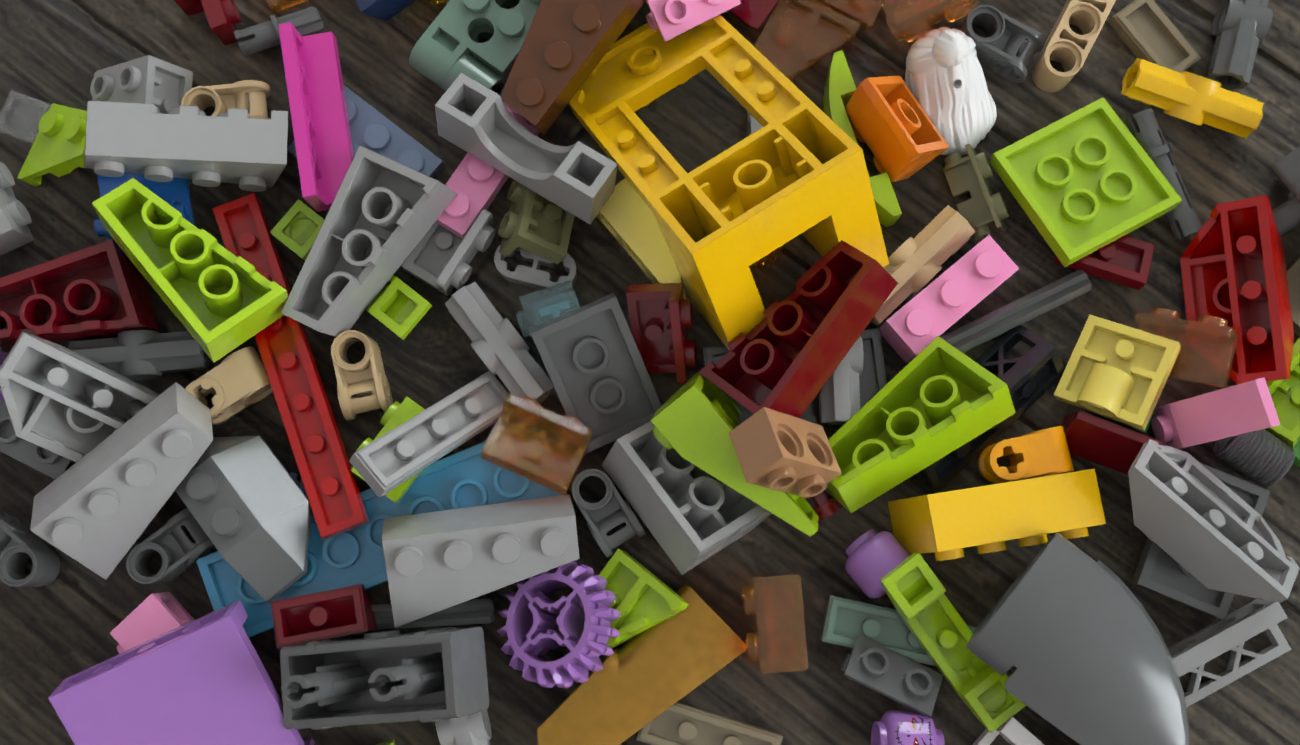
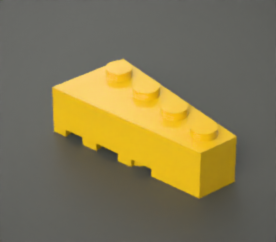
(998, 513)

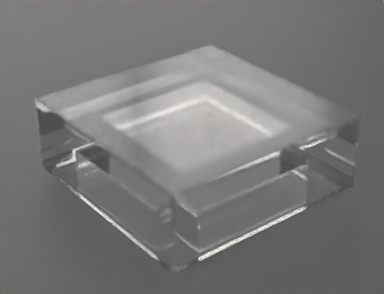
(22, 116)

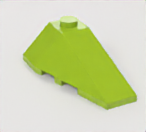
(698, 427)

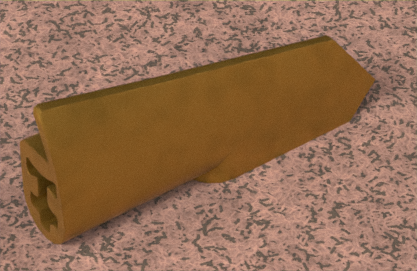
(645, 677)

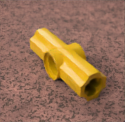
(1192, 98)

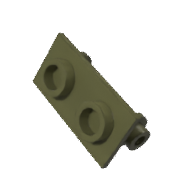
(971, 175)

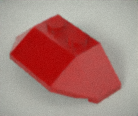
(1240, 275)

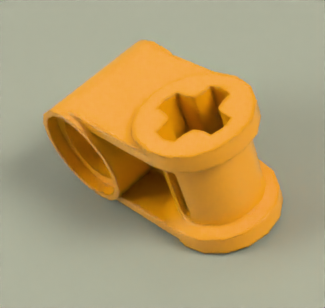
(1030, 455)

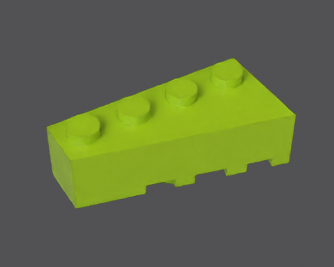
(200, 281)

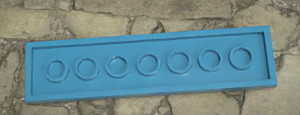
(358, 554)

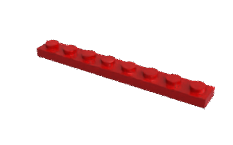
(296, 380)

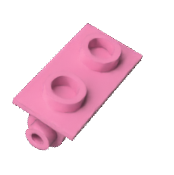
(678, 16)

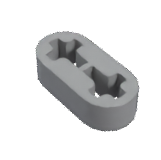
(533, 276)

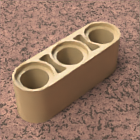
(1067, 46)

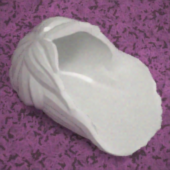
(951, 87)

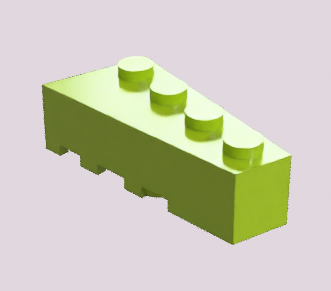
(914, 422)

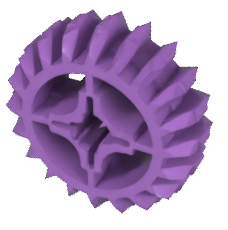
(534, 625)

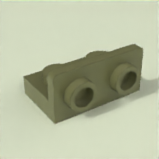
(535, 225)

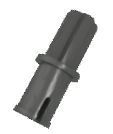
(266, 34)

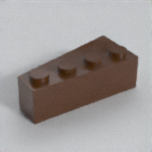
(561, 53)

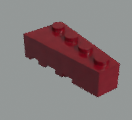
(76, 297)
(804, 336)

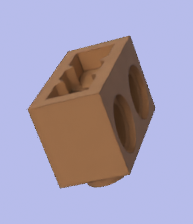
(784, 453)

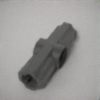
(1238, 32)
(145, 353)

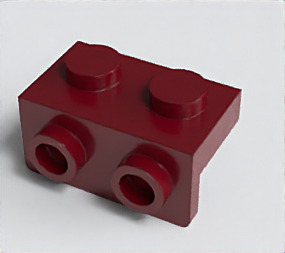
(660, 326)

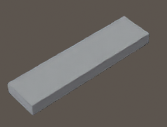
(430, 434)

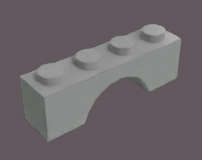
(566, 175)

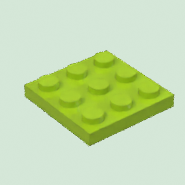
(1084, 181)

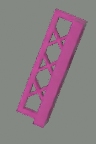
(317, 113)

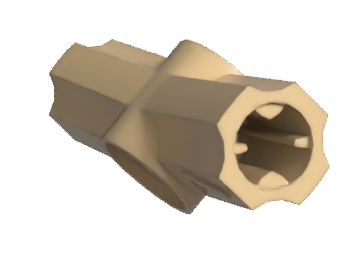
(922, 257)

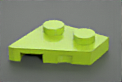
(58, 144)
(640, 597)

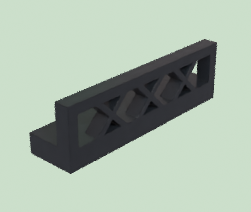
(1027, 381)

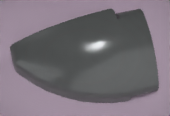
(1084, 652)

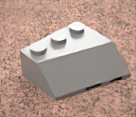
(677, 501)

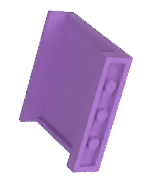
(179, 690)

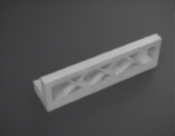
(1225, 636)

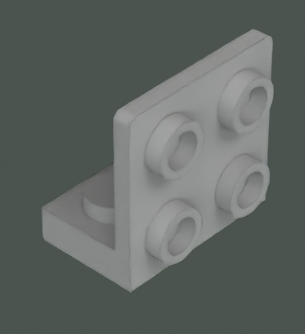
(142, 81)

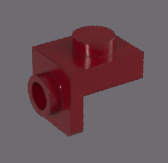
(221, 16)

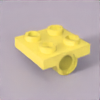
(1117, 371)

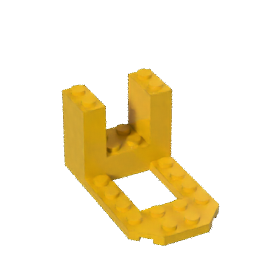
(749, 199)

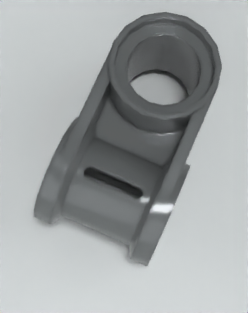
(1002, 43)
(607, 514)
(179, 544)
(16, 547)

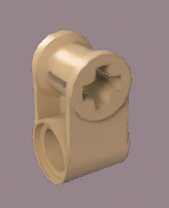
(239, 95)
(360, 378)
(234, 383)

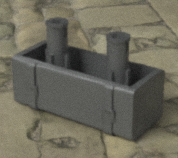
(384, 678)

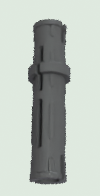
(1149, 135)

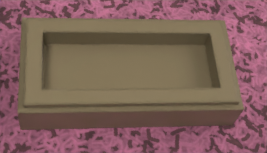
(1153, 36)

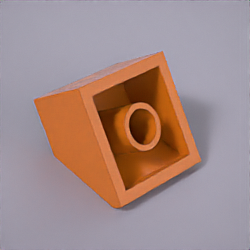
(894, 126)

